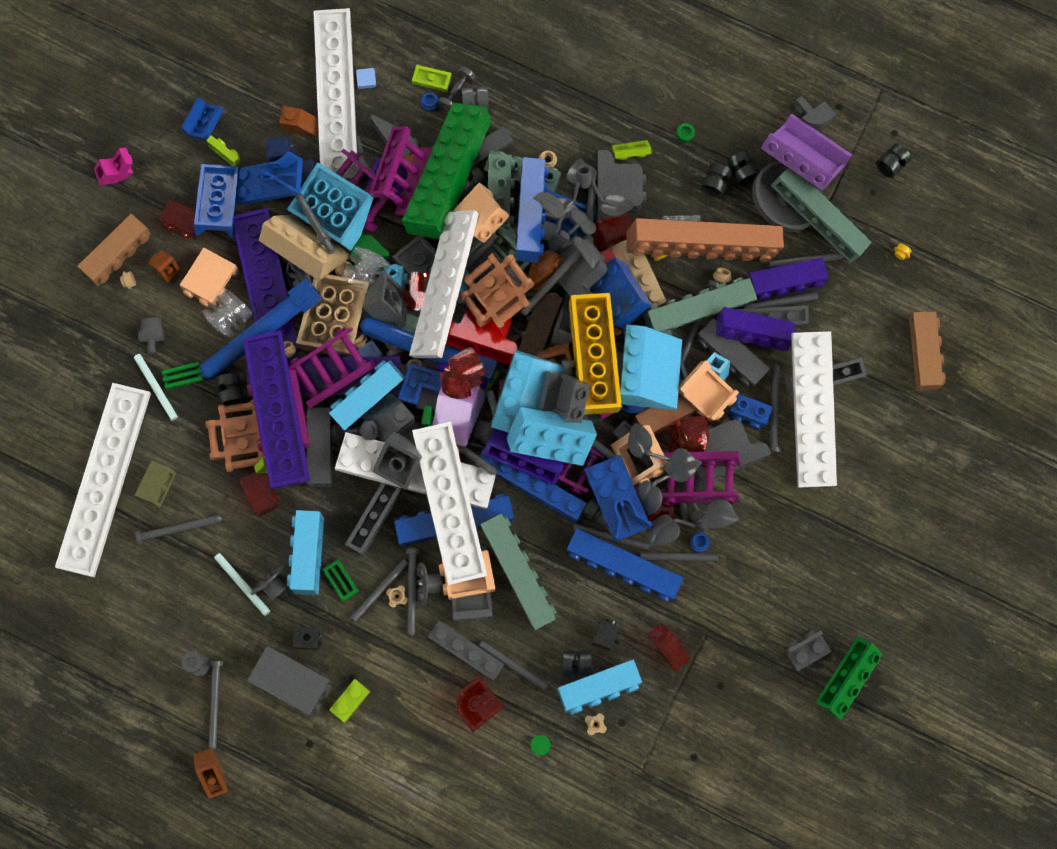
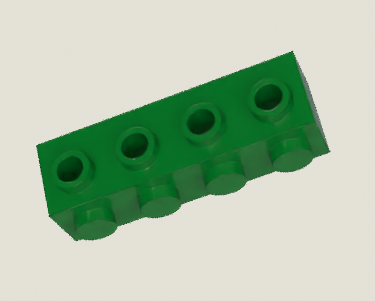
(849, 678)

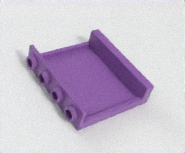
(807, 152)

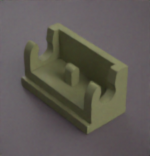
(155, 483)

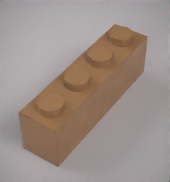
(114, 250)
(926, 351)
(662, 418)

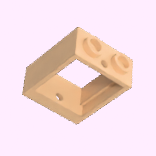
(620, 448)

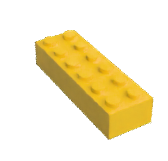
(595, 351)

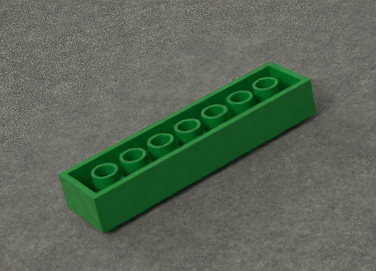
(446, 170)

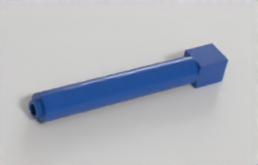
(300, 298)
(403, 339)

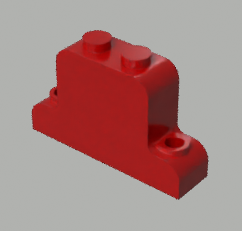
(486, 341)

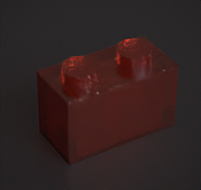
(179, 218)
(611, 231)
(259, 493)

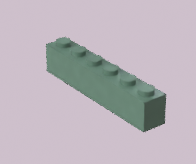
(821, 214)
(700, 306)
(518, 572)

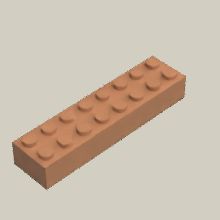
(704, 239)

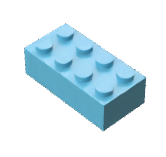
(366, 395)
(550, 437)
(307, 552)
(599, 686)

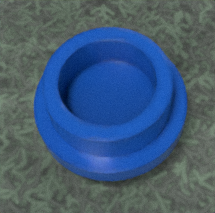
(429, 101)
(699, 542)

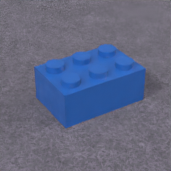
(626, 294)

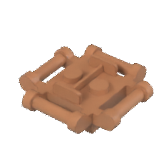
(496, 291)
(238, 436)

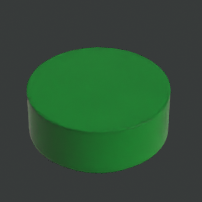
(685, 133)
(540, 745)

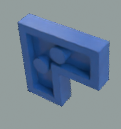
(416, 379)

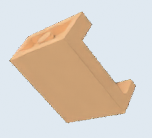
(490, 213)
(207, 277)
(707, 392)
(470, 587)

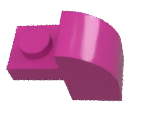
(114, 169)

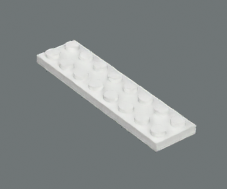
(444, 284)
(814, 409)
(360, 456)
(449, 503)

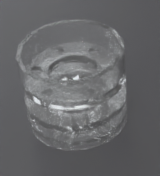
(367, 266)
(227, 313)

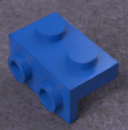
(201, 120)
(750, 412)

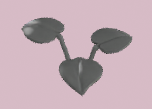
(584, 175)
(561, 239)
(680, 466)
(718, 515)

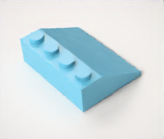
(336, 205)
(650, 368)
(522, 387)

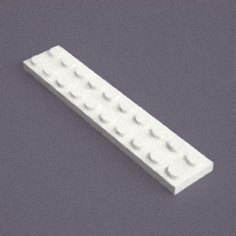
(335, 88)
(103, 480)

